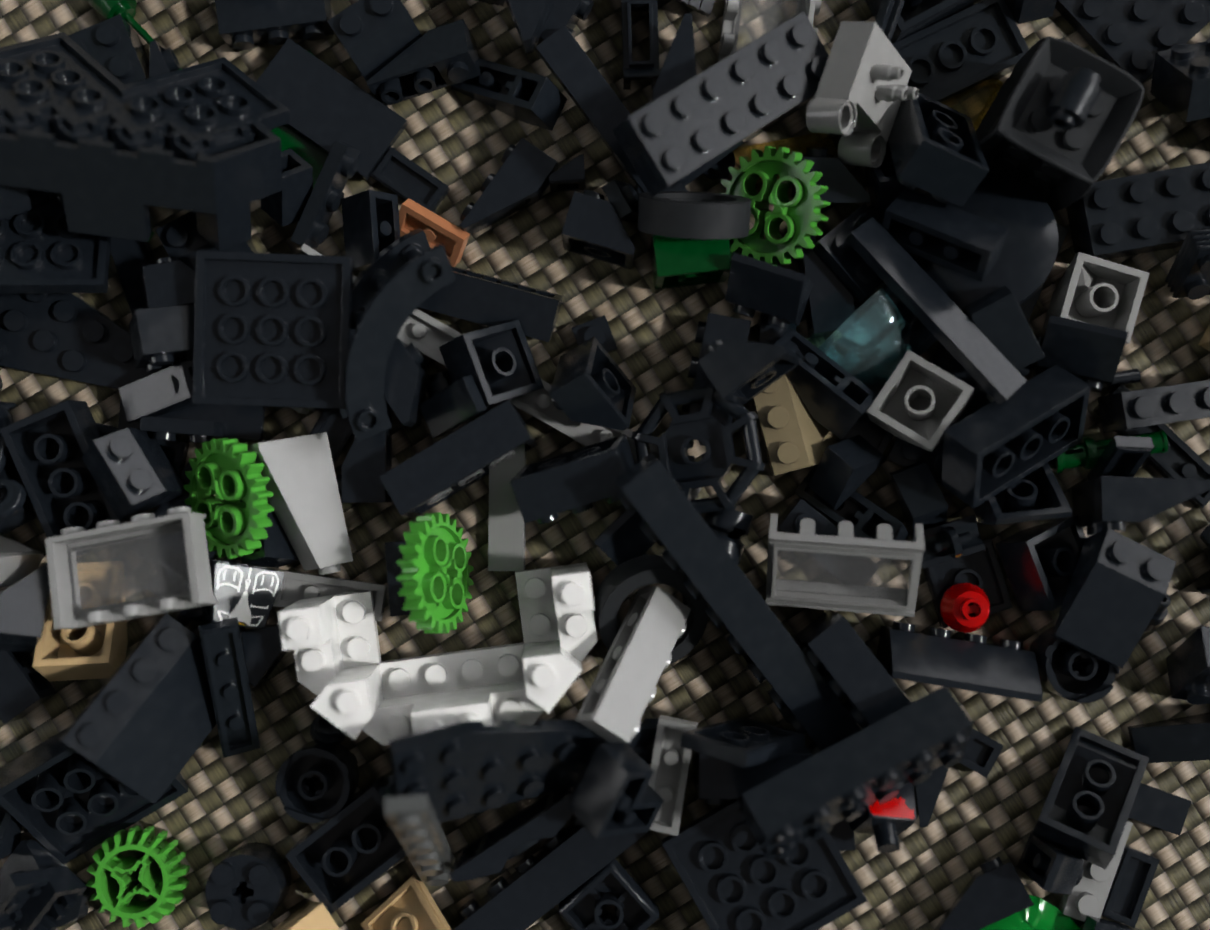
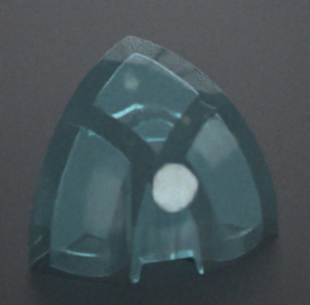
(869, 341)

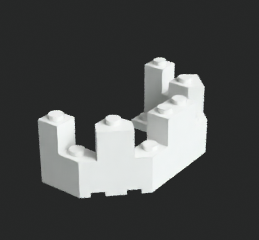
(399, 698)

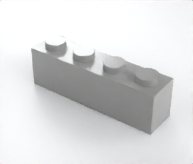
(634, 665)

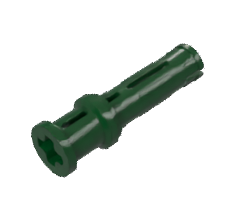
(1089, 451)

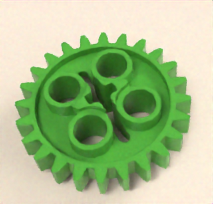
(800, 214)
(231, 474)
(435, 573)

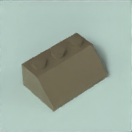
(788, 430)

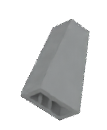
(306, 499)

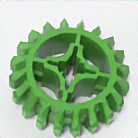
(117, 876)

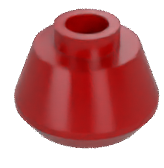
(956, 611)

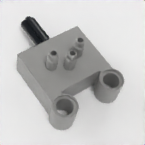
(862, 88)

